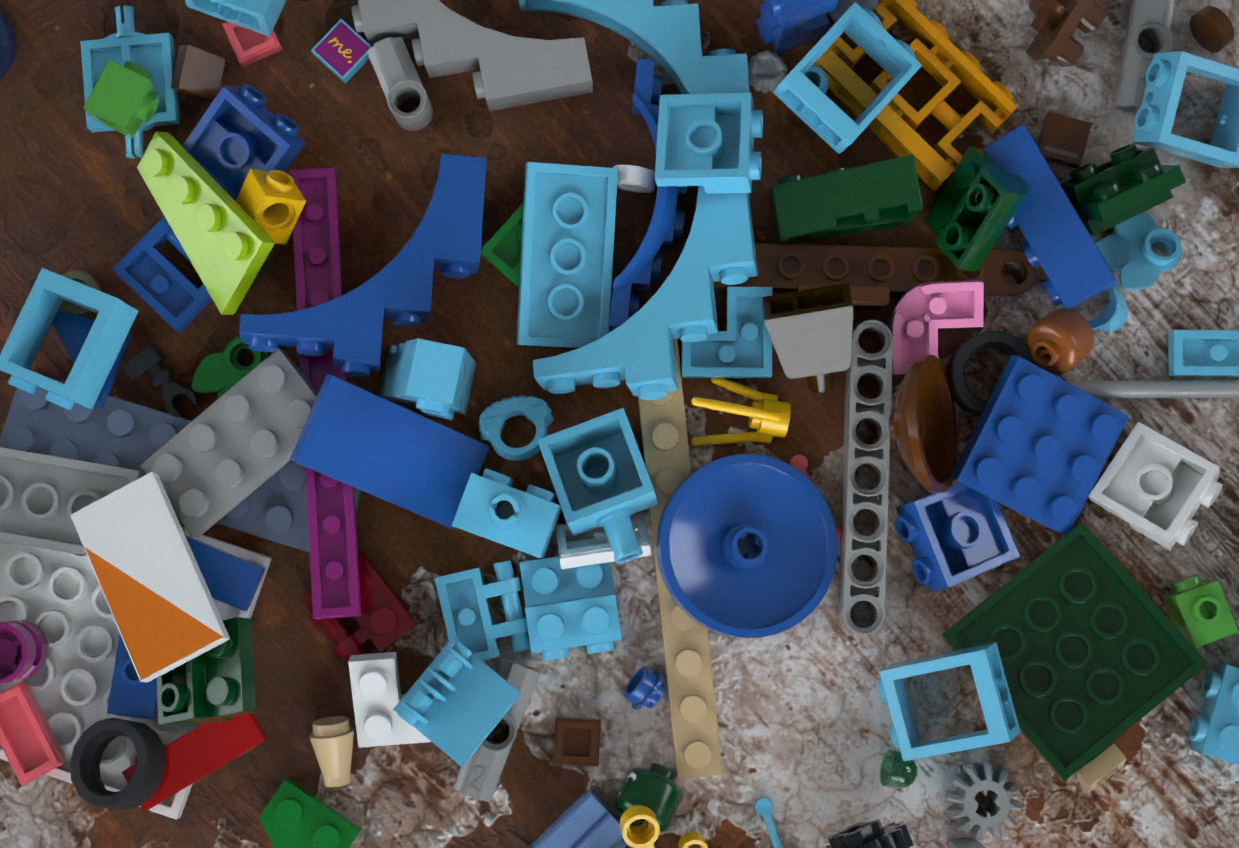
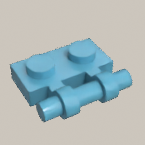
(468, 612)

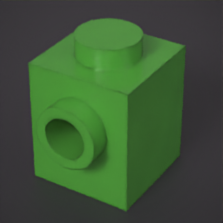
(123, 98)
(1199, 610)

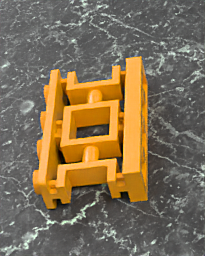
(898, 119)

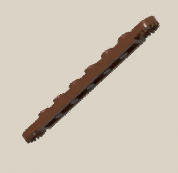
(876, 266)

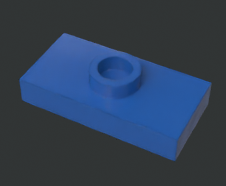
(127, 693)

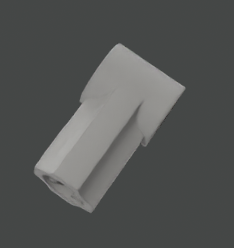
(400, 82)

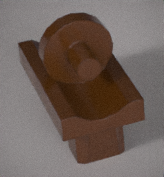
(1056, 23)

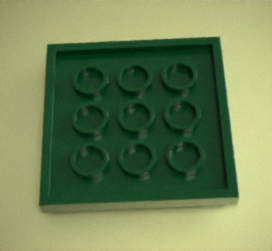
(1078, 649)

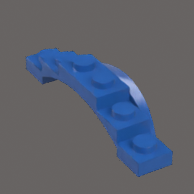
(665, 221)

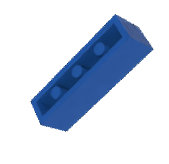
(1052, 225)

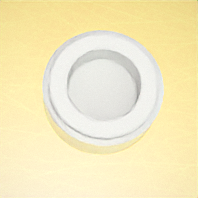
(635, 179)

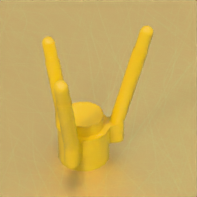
(766, 415)

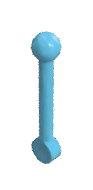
(764, 807)

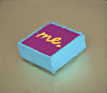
(342, 51)

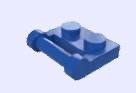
(160, 281)

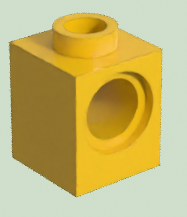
(272, 202)

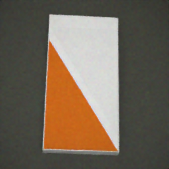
(149, 577)

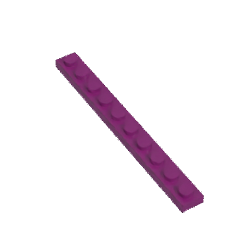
(329, 501)

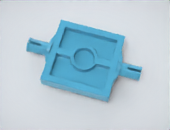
(152, 53)

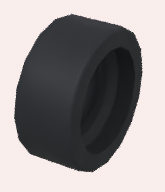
(956, 366)
(87, 758)

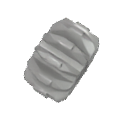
(998, 795)

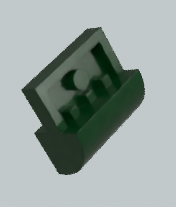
(1121, 187)
(975, 209)
(212, 684)

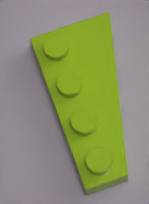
(210, 225)

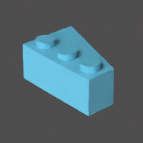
(429, 376)

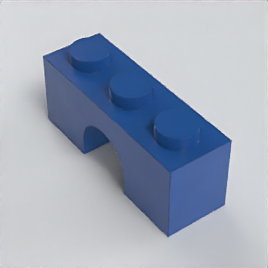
(793, 22)

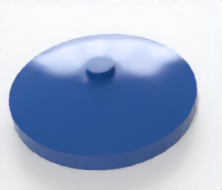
(747, 546)

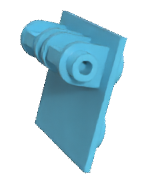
(457, 702)

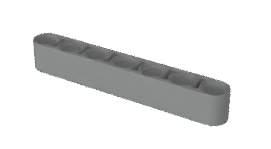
(853, 497)

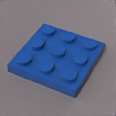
(1039, 445)

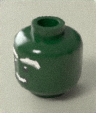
(651, 789)

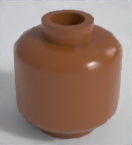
(1060, 341)

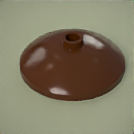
(926, 424)

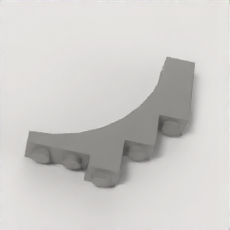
(511, 67)

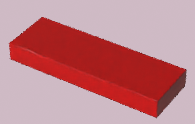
(203, 752)

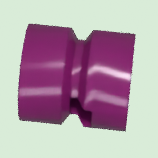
(22, 661)

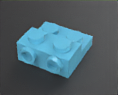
(708, 142)
(569, 607)
(1217, 726)

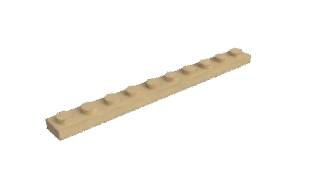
(683, 639)

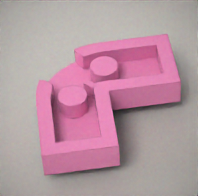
(932, 307)

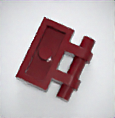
(382, 618)

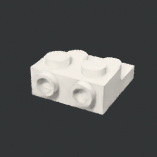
(1157, 486)

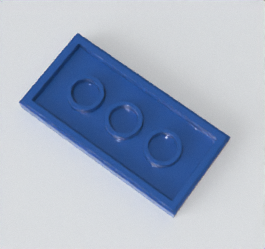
(388, 451)

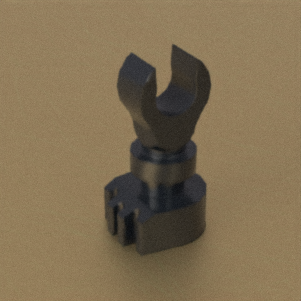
(148, 364)

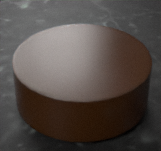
(1212, 29)

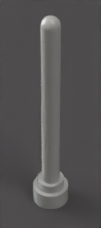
(1159, 388)

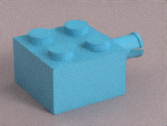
(600, 479)
(507, 514)

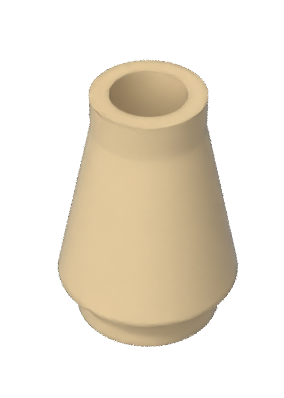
(333, 748)

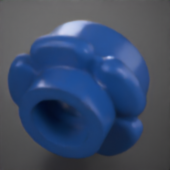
(644, 688)

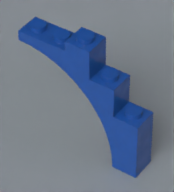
(400, 292)

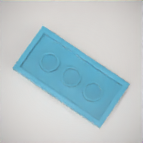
(566, 254)

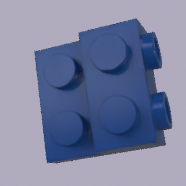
(242, 136)
(954, 536)

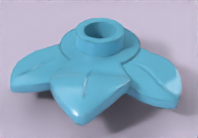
(1132, 254)

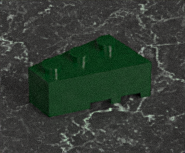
(845, 201)

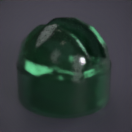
(895, 772)

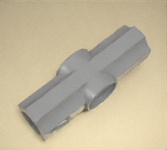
(1152, 21)
(483, 770)

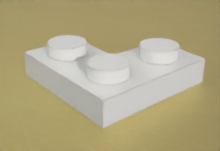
(374, 696)

